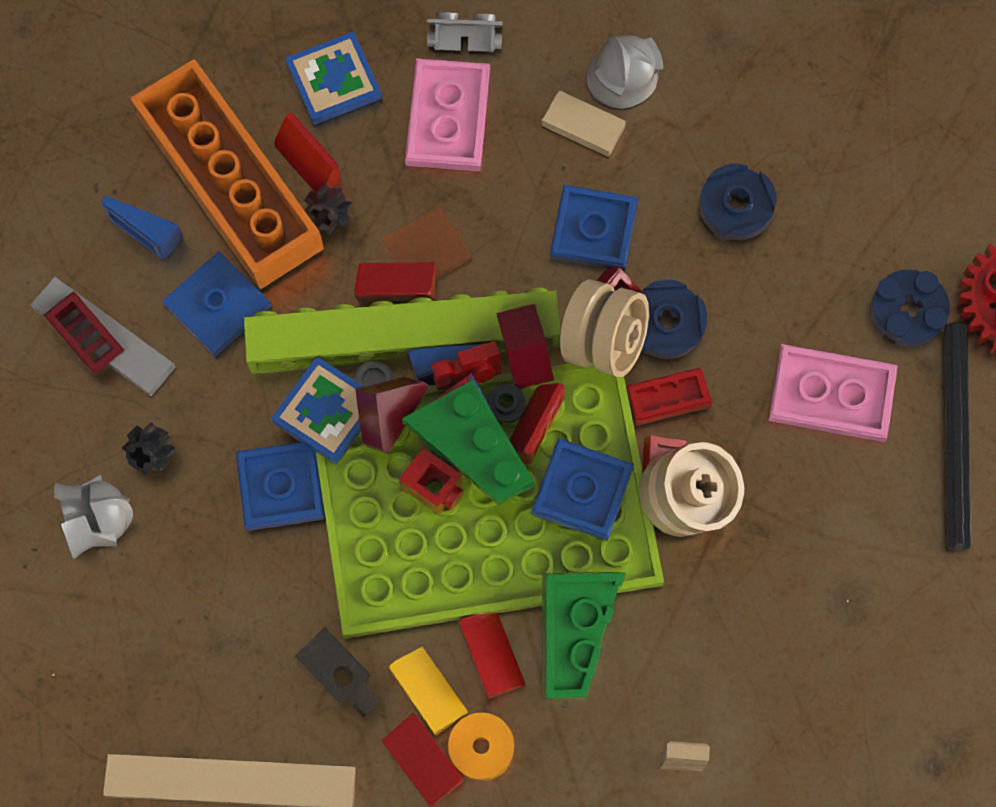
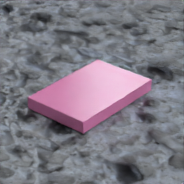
(448, 114)
(833, 393)

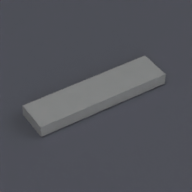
(138, 363)

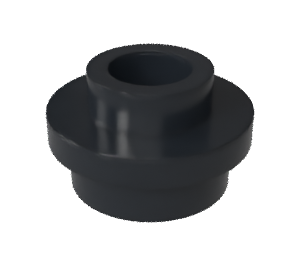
(509, 414)

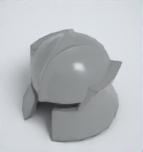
(624, 71)
(93, 514)

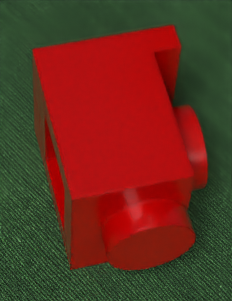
(428, 469)

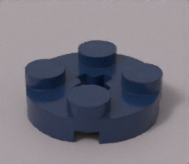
(731, 222)
(919, 288)
(680, 303)

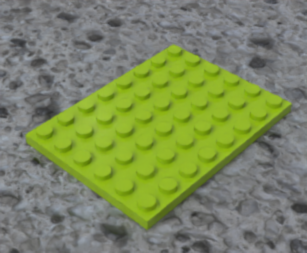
(417, 568)

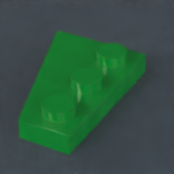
(473, 441)
(572, 628)

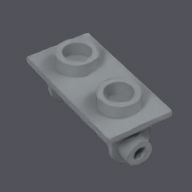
(450, 30)

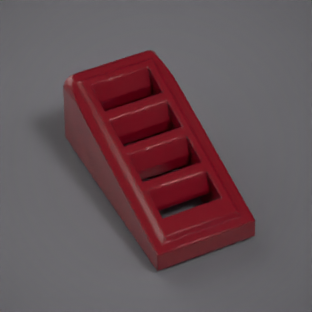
(63, 309)

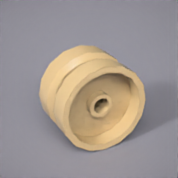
(604, 328)
(691, 489)

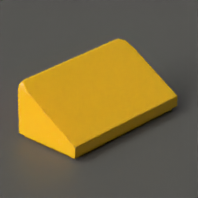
(428, 690)

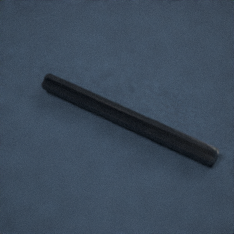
(957, 437)

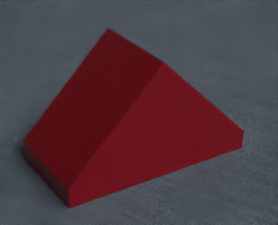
(525, 346)
(383, 407)

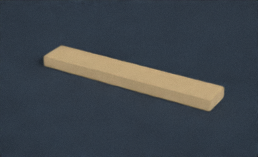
(229, 781)

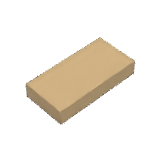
(583, 123)
(685, 756)

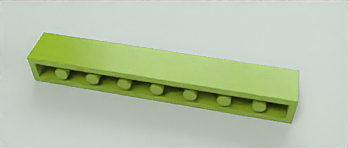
(386, 329)

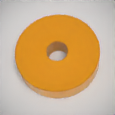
(481, 727)

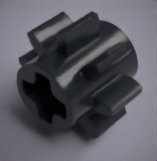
(327, 208)
(148, 448)

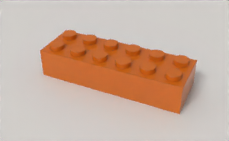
(227, 174)

